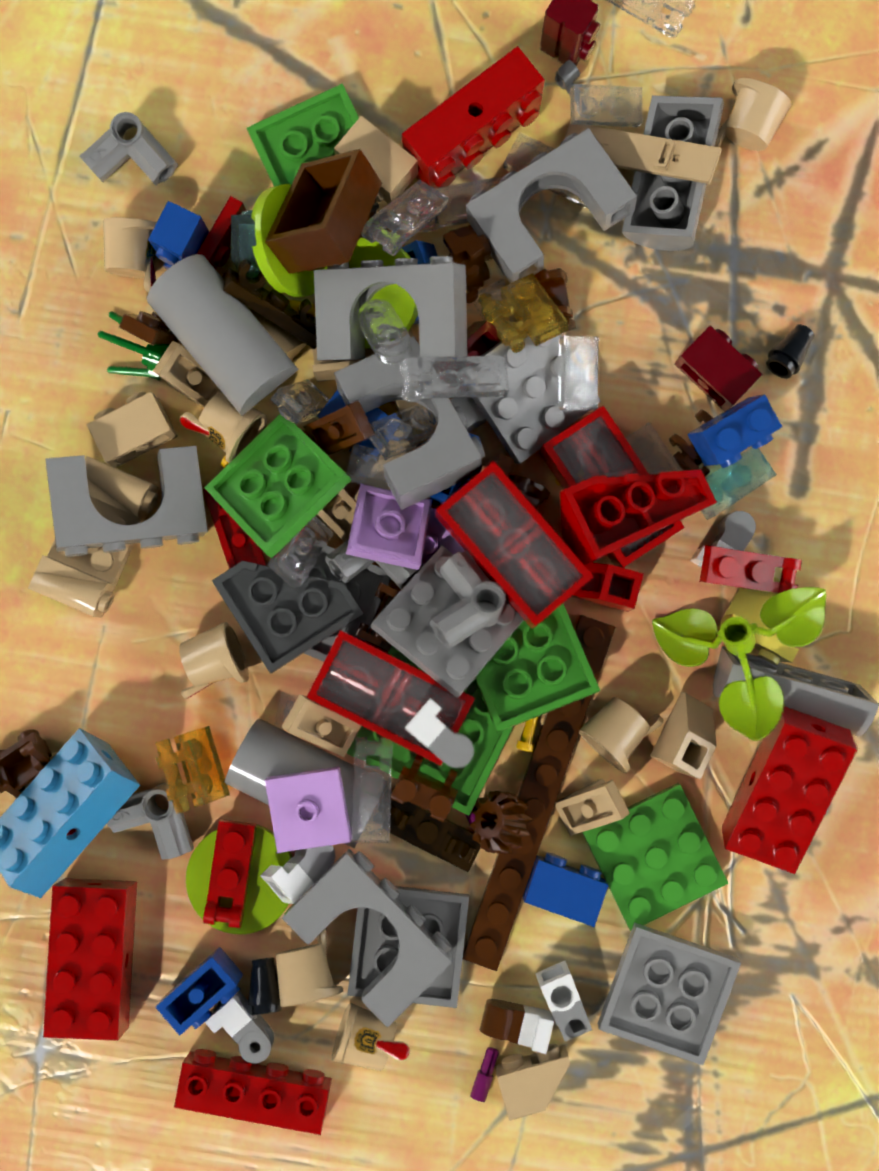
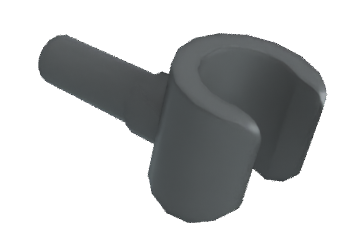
(567, 75)

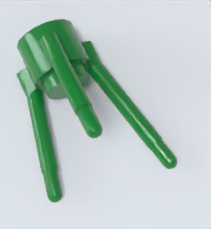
(150, 353)

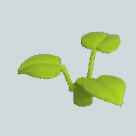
(755, 704)

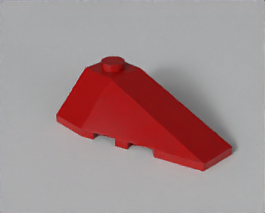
(619, 510)

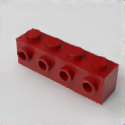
(253, 1091)

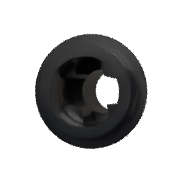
(790, 352)
(264, 987)

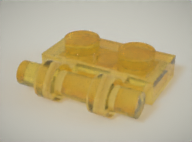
(531, 306)
(200, 766)

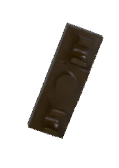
(270, 304)
(438, 838)

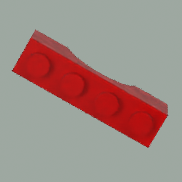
(611, 586)

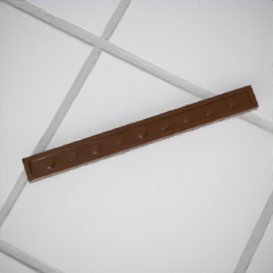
(540, 792)

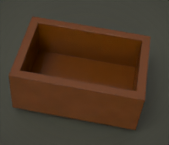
(324, 212)

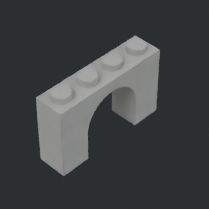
(575, 166)
(435, 288)
(441, 461)
(83, 527)
(420, 953)

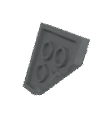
(284, 619)

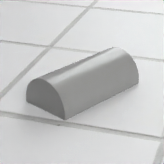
(667, 206)
(219, 332)
(805, 691)
(275, 752)

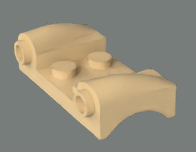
(90, 579)

